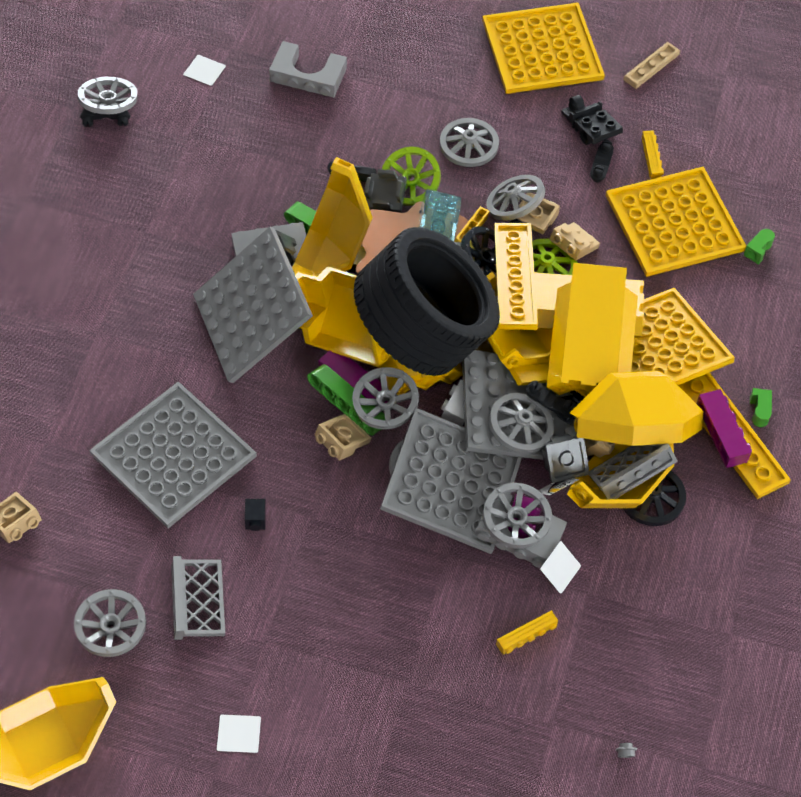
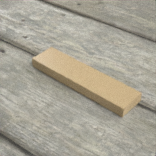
(651, 65)

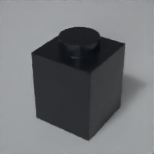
(255, 514)

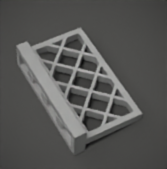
(631, 475)
(180, 603)

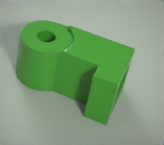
(756, 247)
(763, 406)

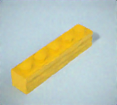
(652, 154)
(476, 220)
(527, 632)

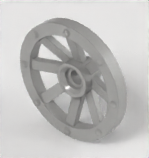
(107, 101)
(469, 139)
(512, 192)
(385, 395)
(522, 420)
(519, 513)
(110, 619)

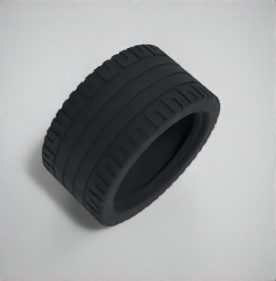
(426, 301)

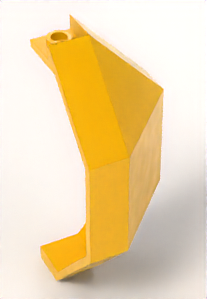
(337, 225)
(637, 411)
(588, 495)
(52, 731)

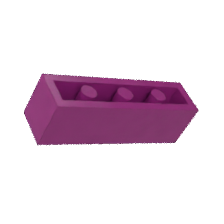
(348, 371)
(724, 429)

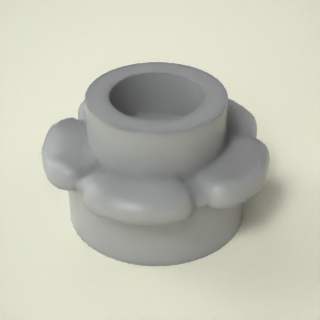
(626, 750)

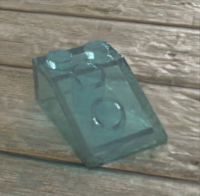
(440, 213)

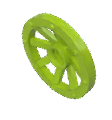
(411, 172)
(547, 261)

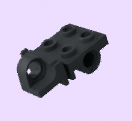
(591, 121)

